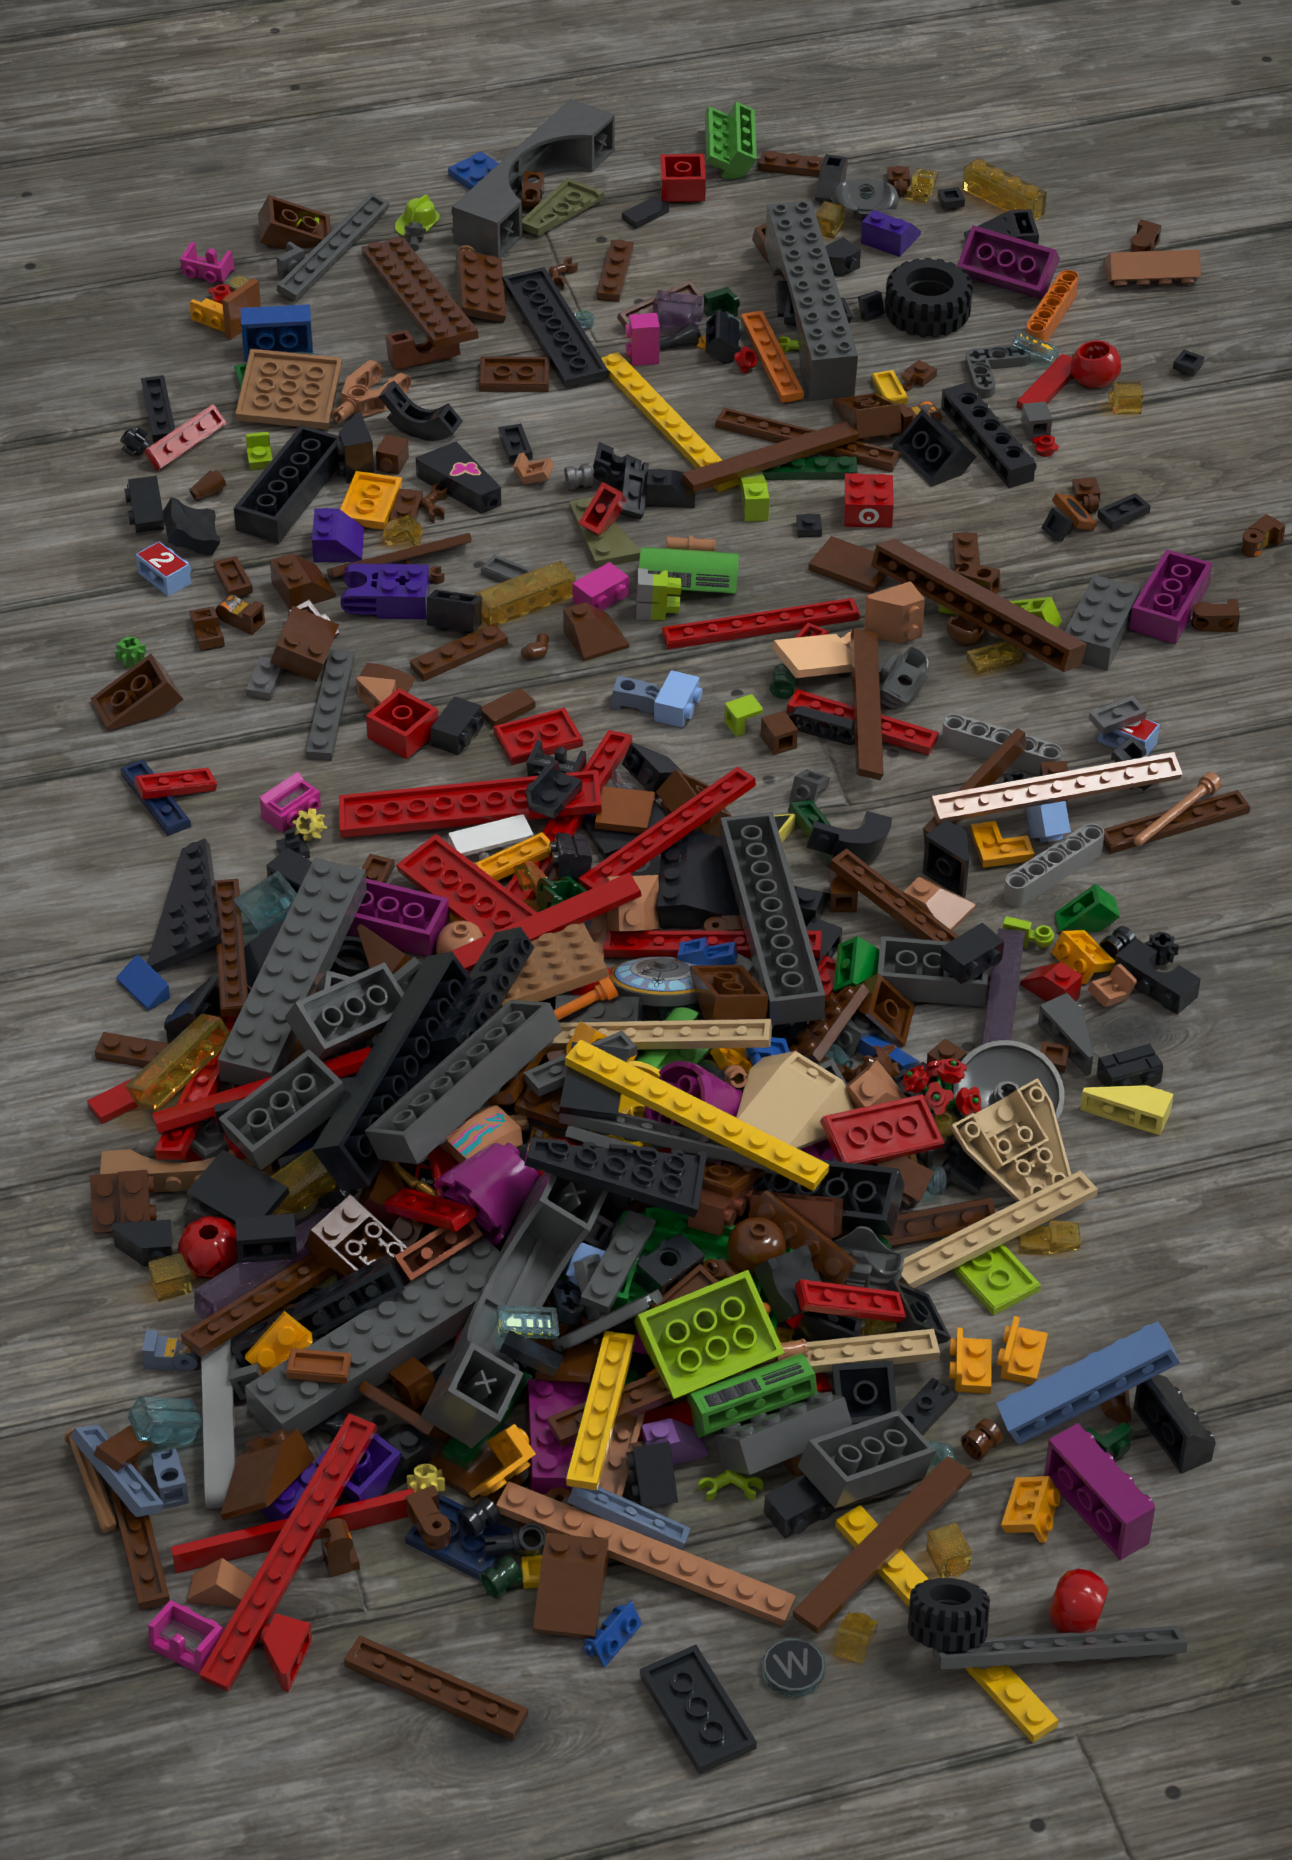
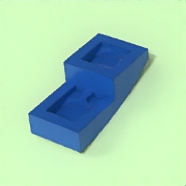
(700, 953)

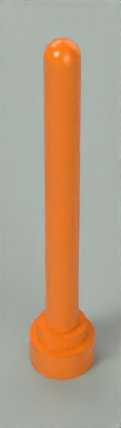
(602, 991)

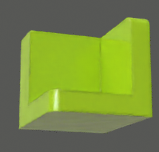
(739, 710)

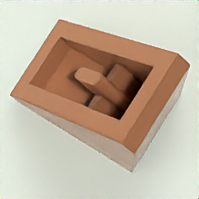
(374, 690)
(219, 1585)

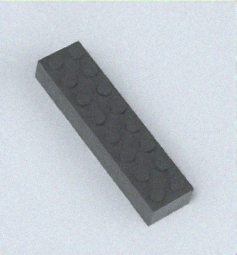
(463, 1081)

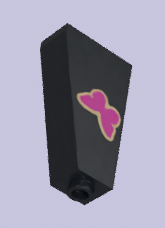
(461, 476)

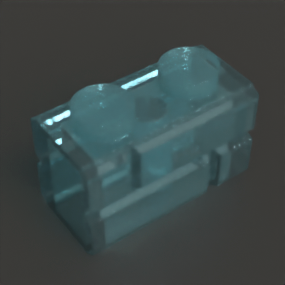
(165, 1420)

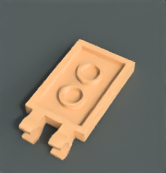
(815, 654)

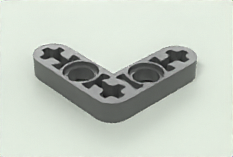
(983, 361)

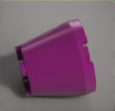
(700, 1084)
(493, 1184)

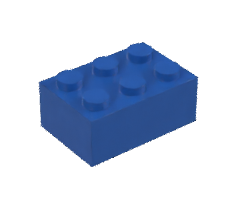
(277, 329)

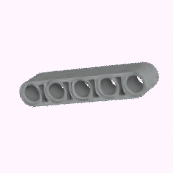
(984, 739)
(1053, 865)

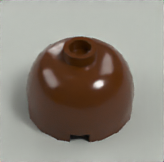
(754, 1243)

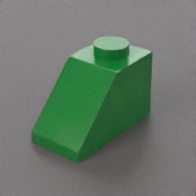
(1088, 911)
(855, 963)

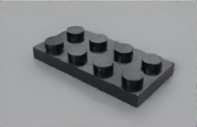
(698, 1709)

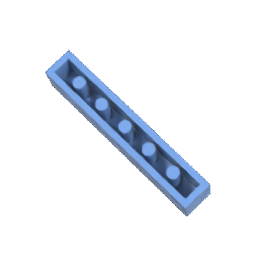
(1088, 1383)

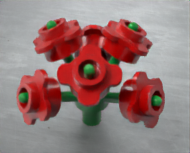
(936, 1097)

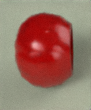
(1096, 364)
(209, 1246)
(1077, 1602)

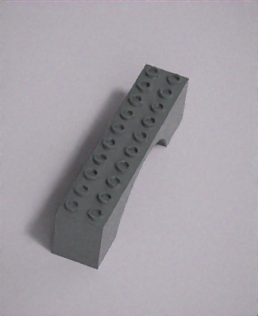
(569, 141)
(823, 332)
(477, 1377)

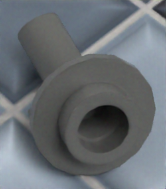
(414, 231)

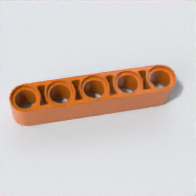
(1053, 305)

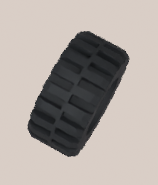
(928, 297)

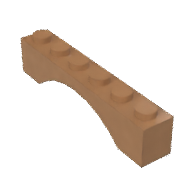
(166, 1175)

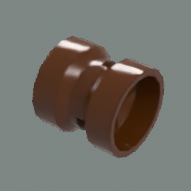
(984, 1437)

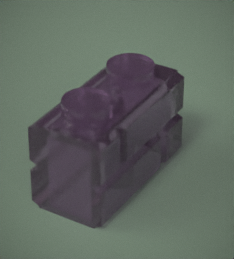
(677, 308)

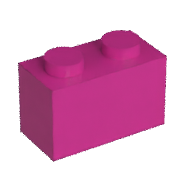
(643, 339)
(601, 587)

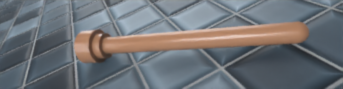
(1207, 785)

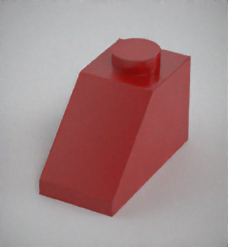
(603, 509)
(1053, 981)
(285, 1647)

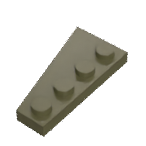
(561, 205)
(610, 546)

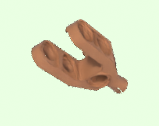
(358, 397)

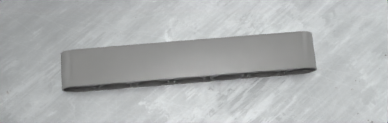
(218, 1424)

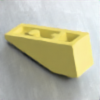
(1130, 1105)

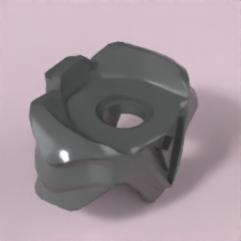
(883, 196)
(912, 666)
(875, 1264)

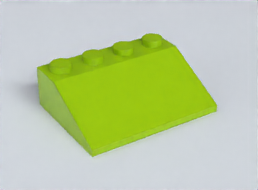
(708, 1335)

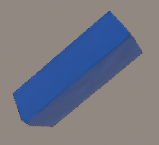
(144, 983)
(902, 1058)

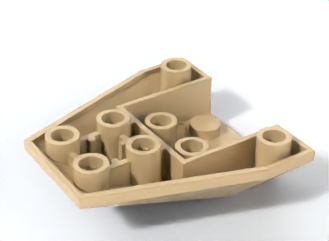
(790, 1096)
(1017, 1141)

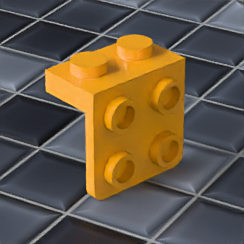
(513, 1451)

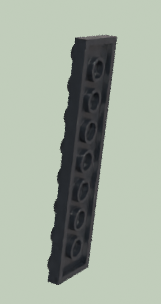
(555, 327)

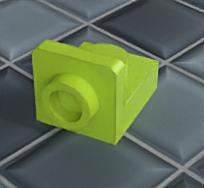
(258, 450)

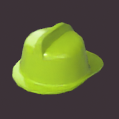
(420, 211)

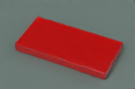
(882, 1131)

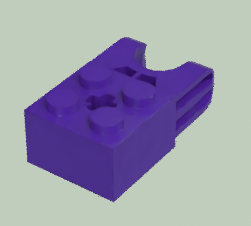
(387, 590)

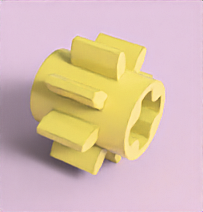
(302, 824)
(424, 1477)

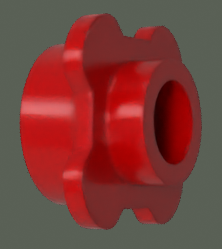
(219, 292)
(745, 359)
(1045, 445)

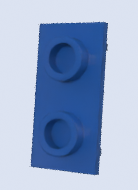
(618, 1630)

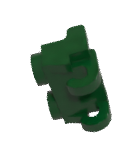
(555, 892)

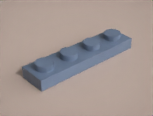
(126, 1482)
(629, 1515)

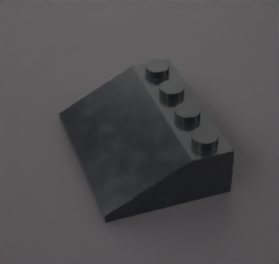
(694, 882)

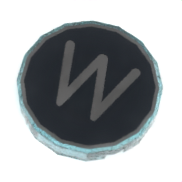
(793, 1667)

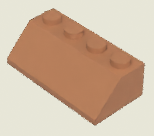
(1152, 267)

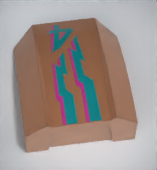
(481, 1130)

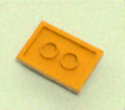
(371, 498)

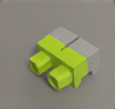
(652, 596)

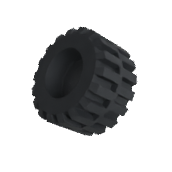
(948, 1614)

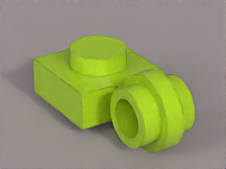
(1041, 936)

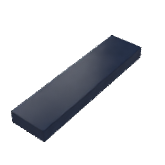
(163, 809)

